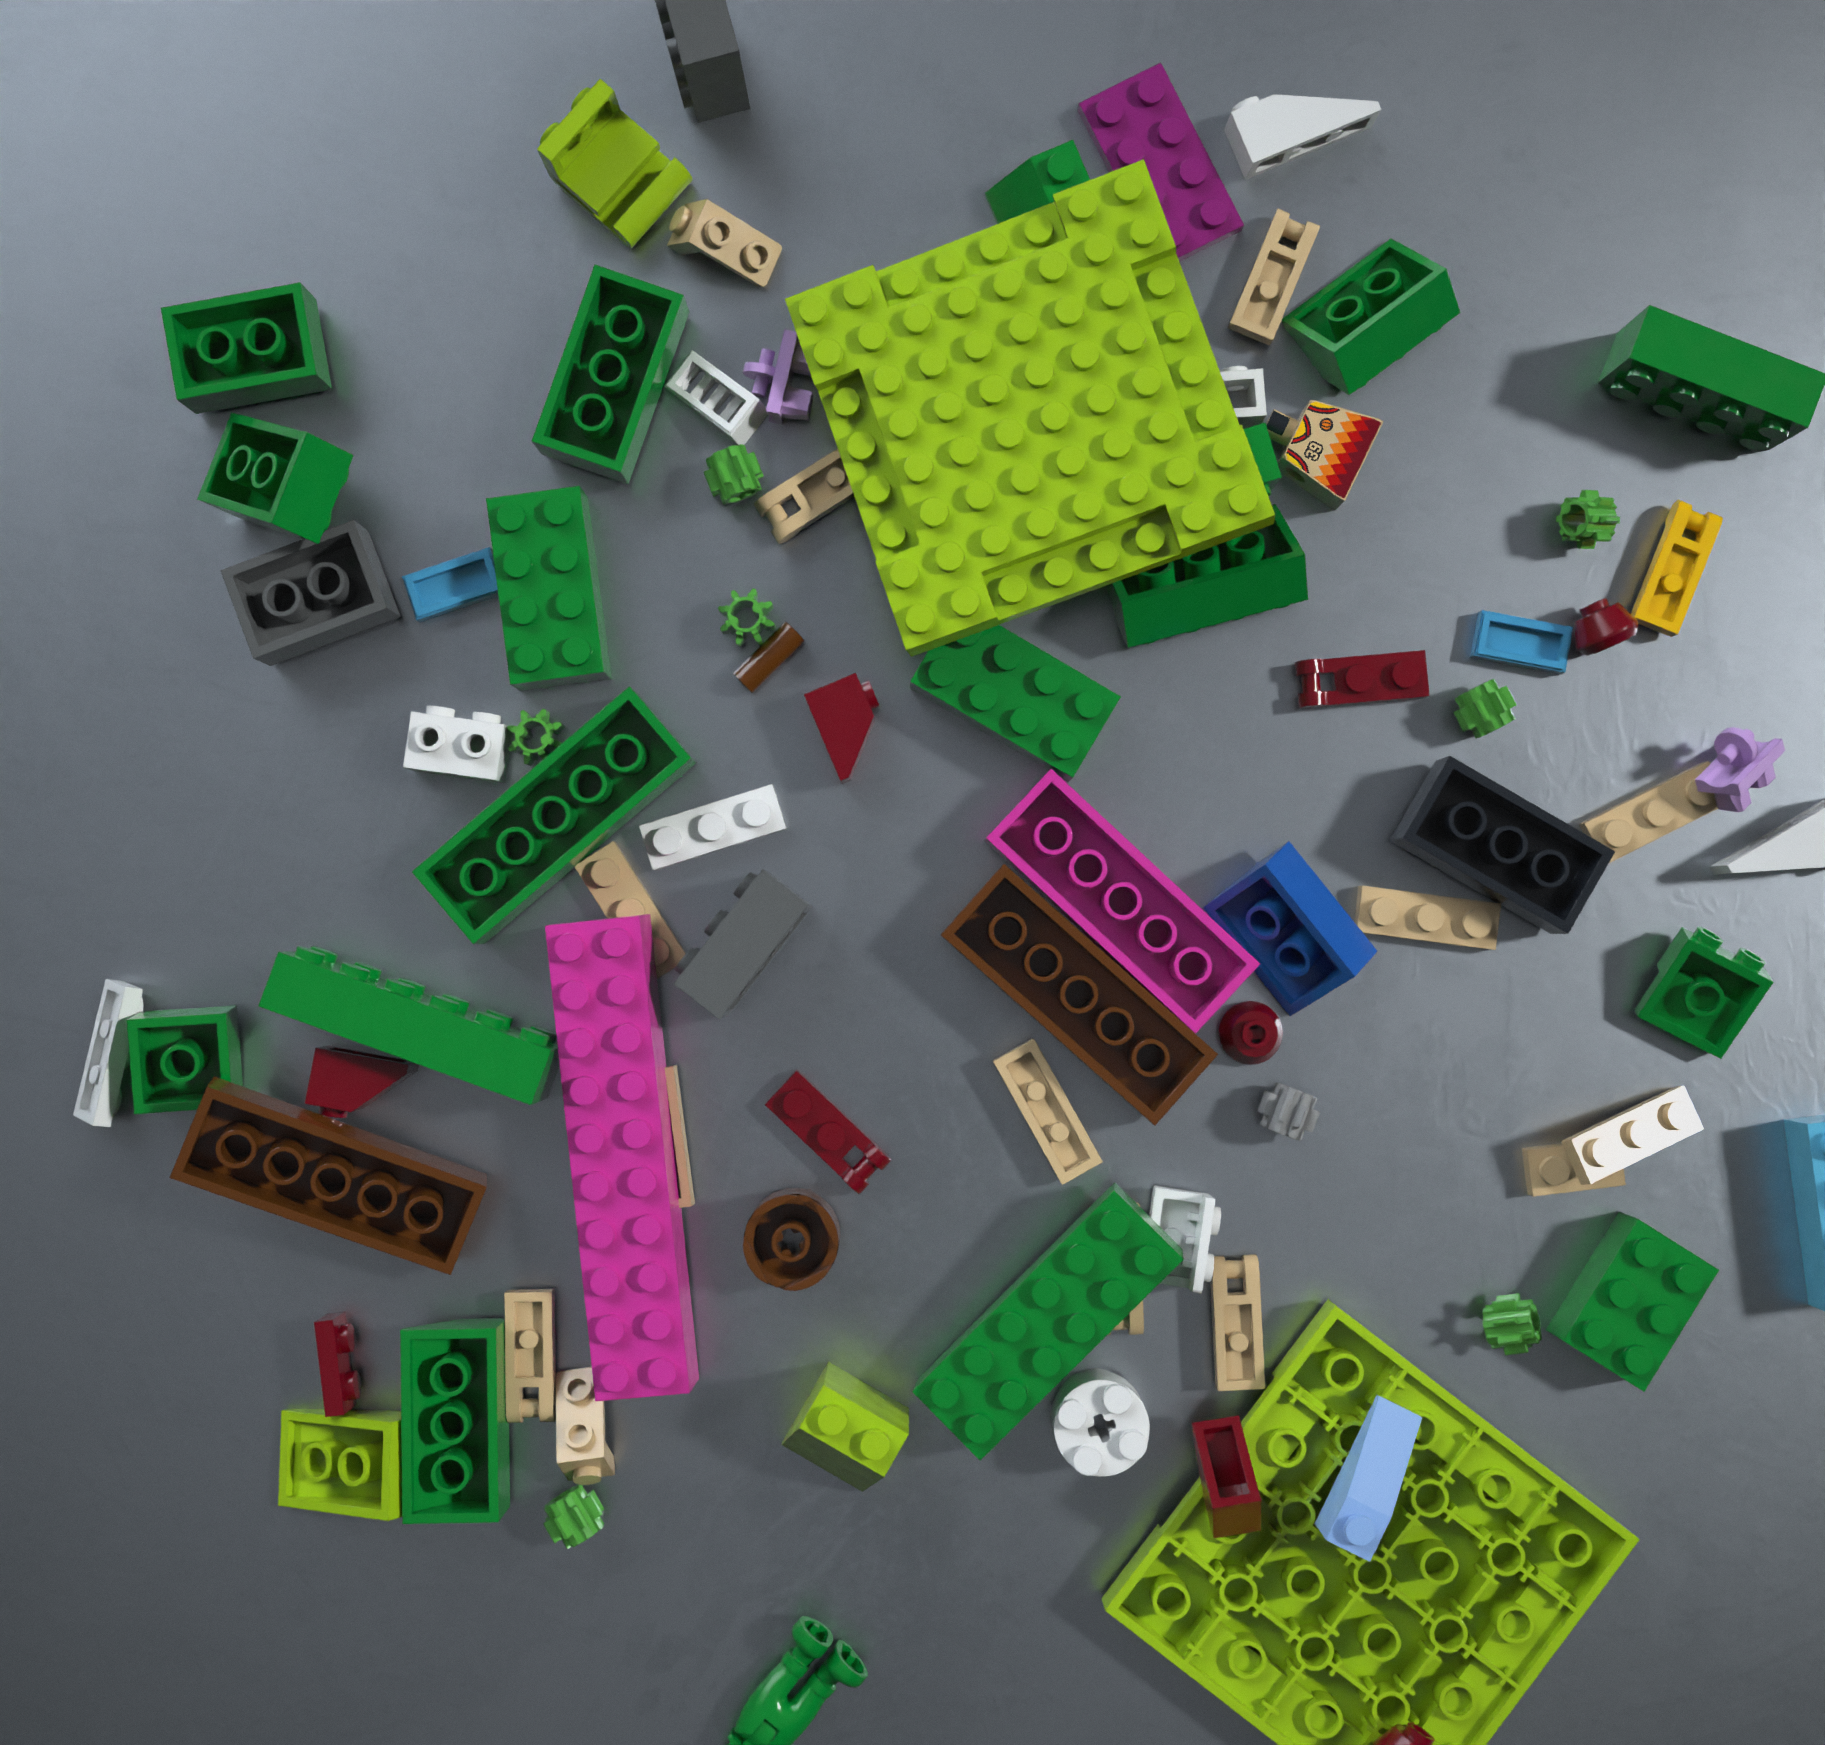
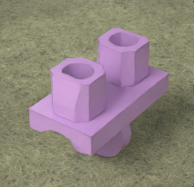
(783, 398)
(1739, 766)

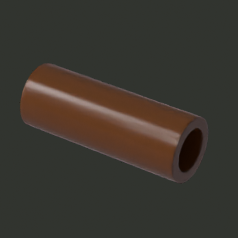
(768, 657)

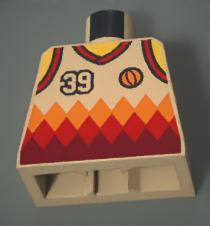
(1323, 448)

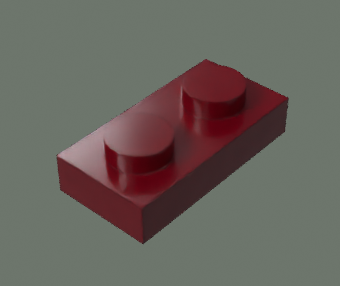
(334, 1346)

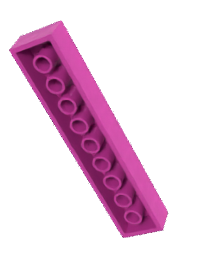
(622, 1157)

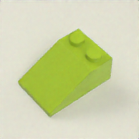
(342, 1462)

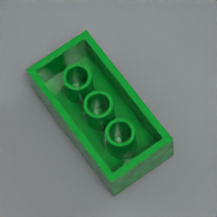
(611, 374)
(1711, 379)
(548, 588)
(1018, 696)

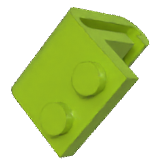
(611, 165)

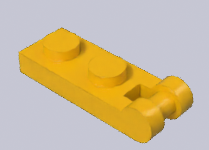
(1676, 569)

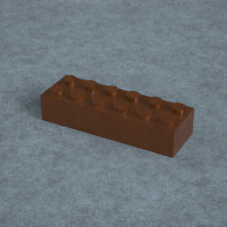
(1079, 994)
(329, 1175)

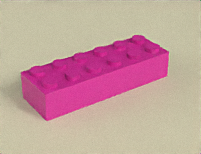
(1121, 901)

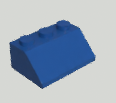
(1292, 929)

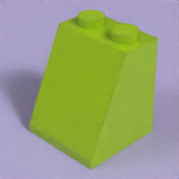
(849, 1428)

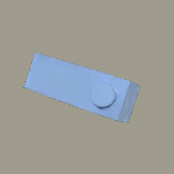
(1370, 1479)

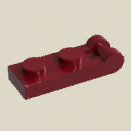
(1363, 679)
(826, 1130)

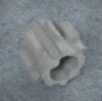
(1288, 1111)

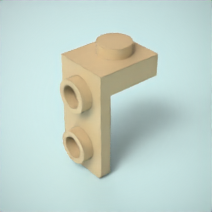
(724, 238)
(581, 1429)

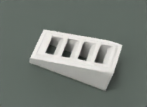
(739, 417)

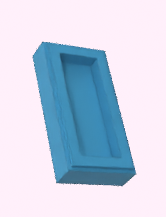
(452, 585)
(1521, 642)

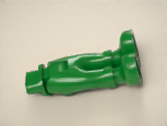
(779, 1720)

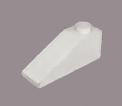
(1290, 126)
(1790, 846)

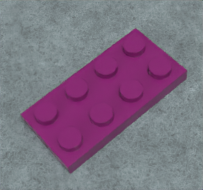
(1148, 122)

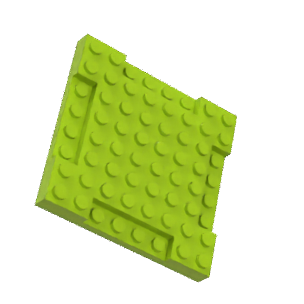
(1030, 411)
(1444, 1622)

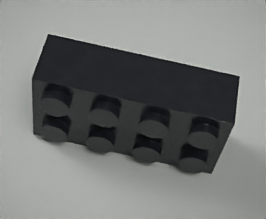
(1502, 846)

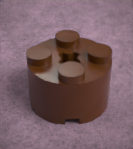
(783, 1264)

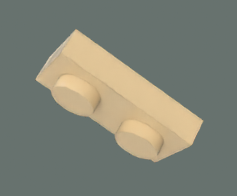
(1551, 1172)

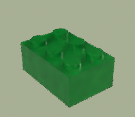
(246, 348)
(276, 477)
(1632, 1300)

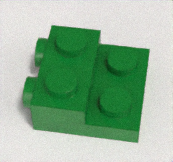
(1704, 990)

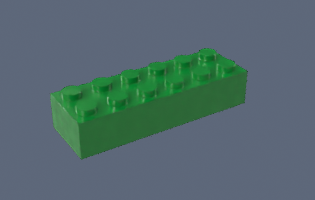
(554, 817)
(413, 1025)
(1048, 1321)

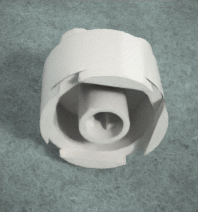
(1126, 1424)

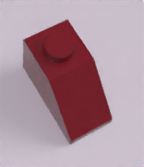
(844, 720)
(352, 1079)
(1227, 1477)

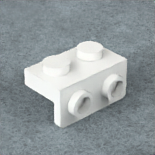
(1189, 1221)

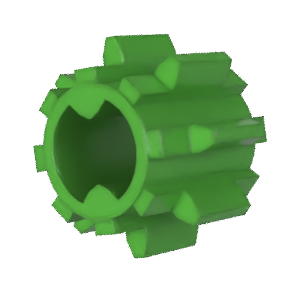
(733, 474)
(1587, 519)
(733, 624)
(1485, 708)
(523, 734)
(1512, 1324)
(573, 1516)

